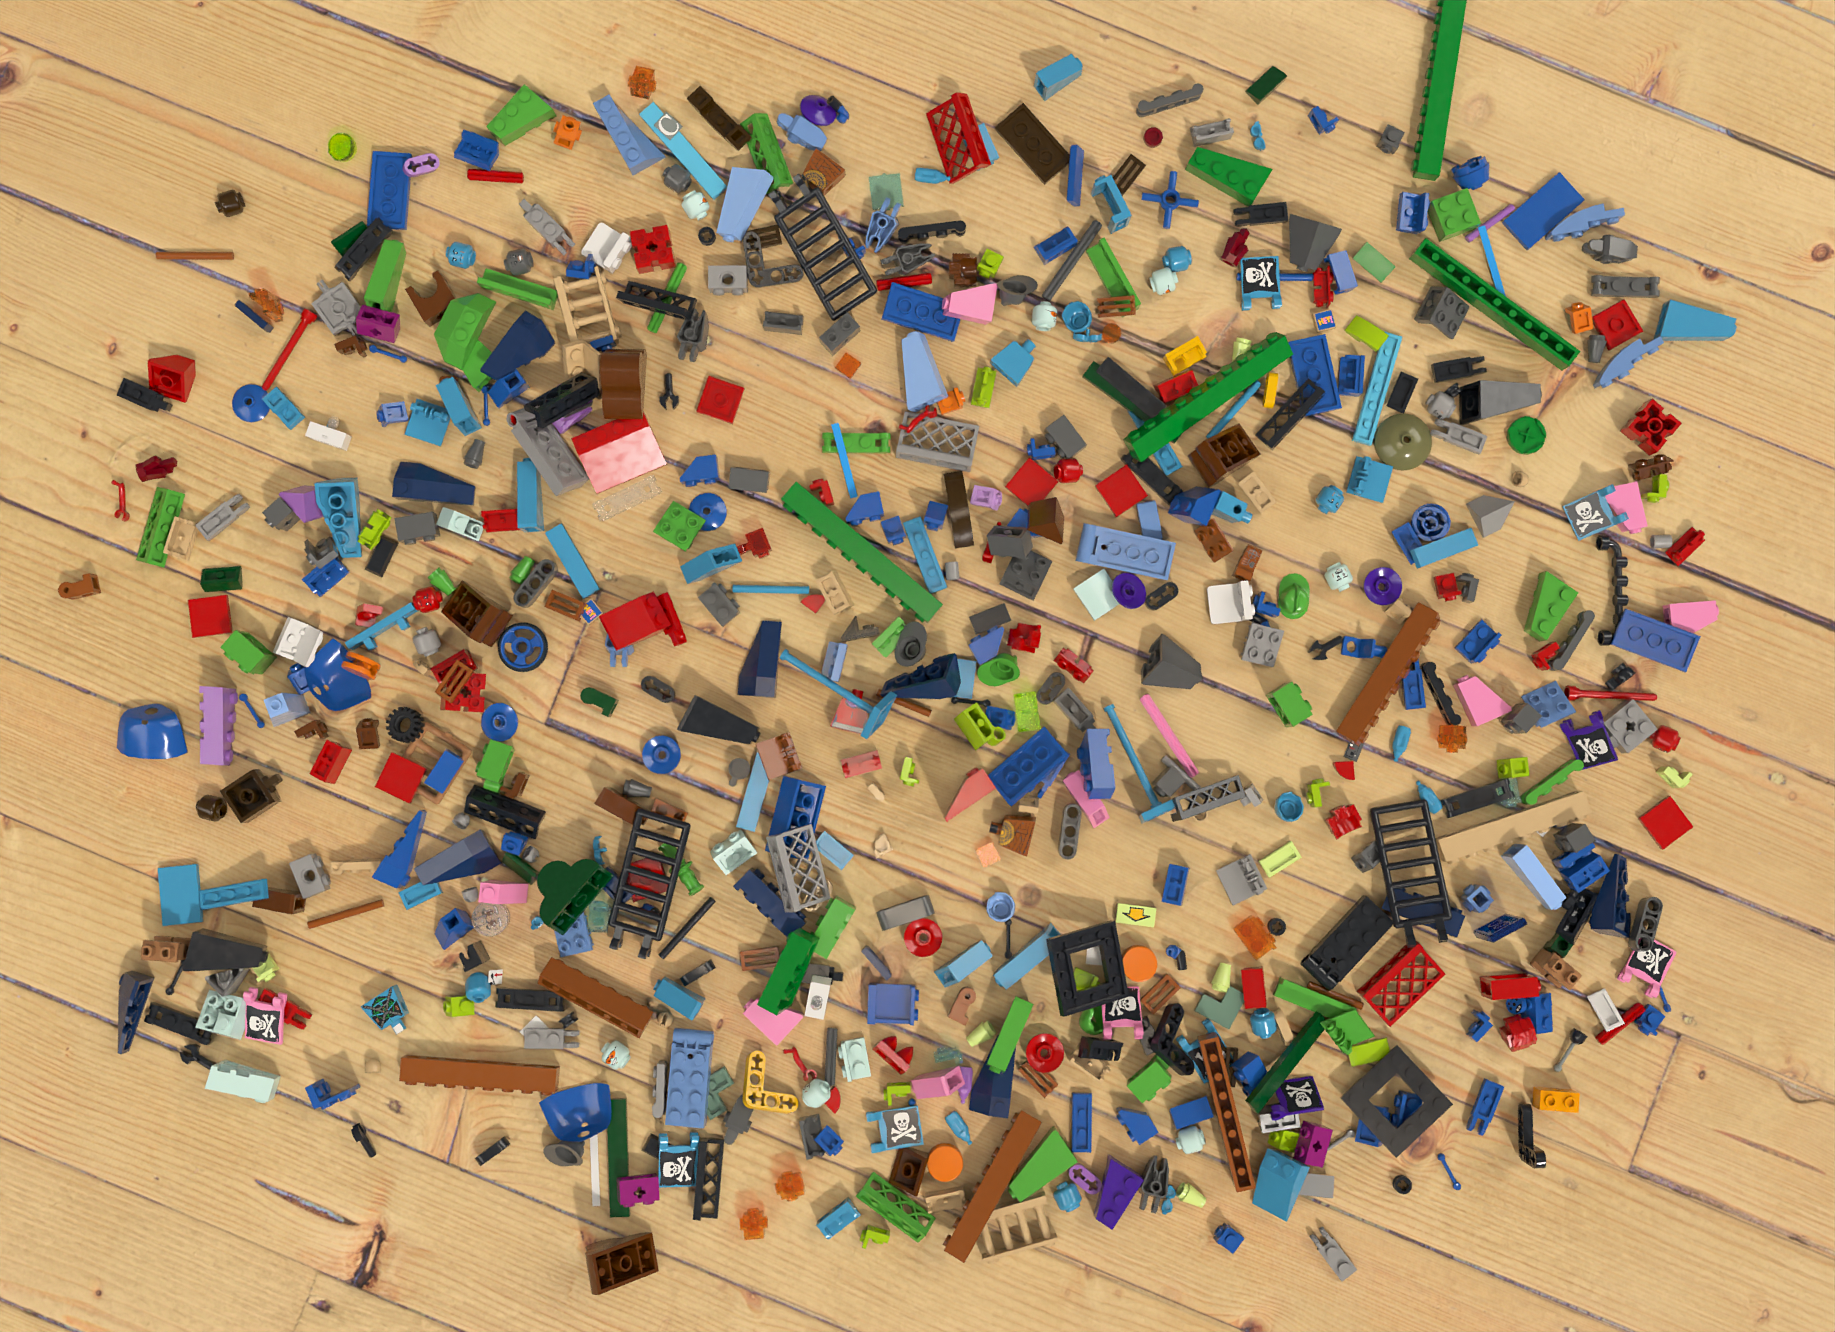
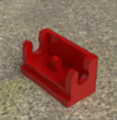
(1176, 386)
(500, 520)
(462, 656)
(330, 762)
(1254, 987)

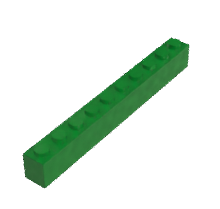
(1439, 89)
(1494, 304)
(1208, 396)
(861, 552)

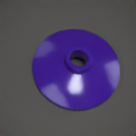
(817, 110)
(1391, 582)
(1134, 588)

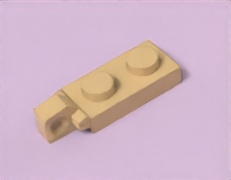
(355, 865)

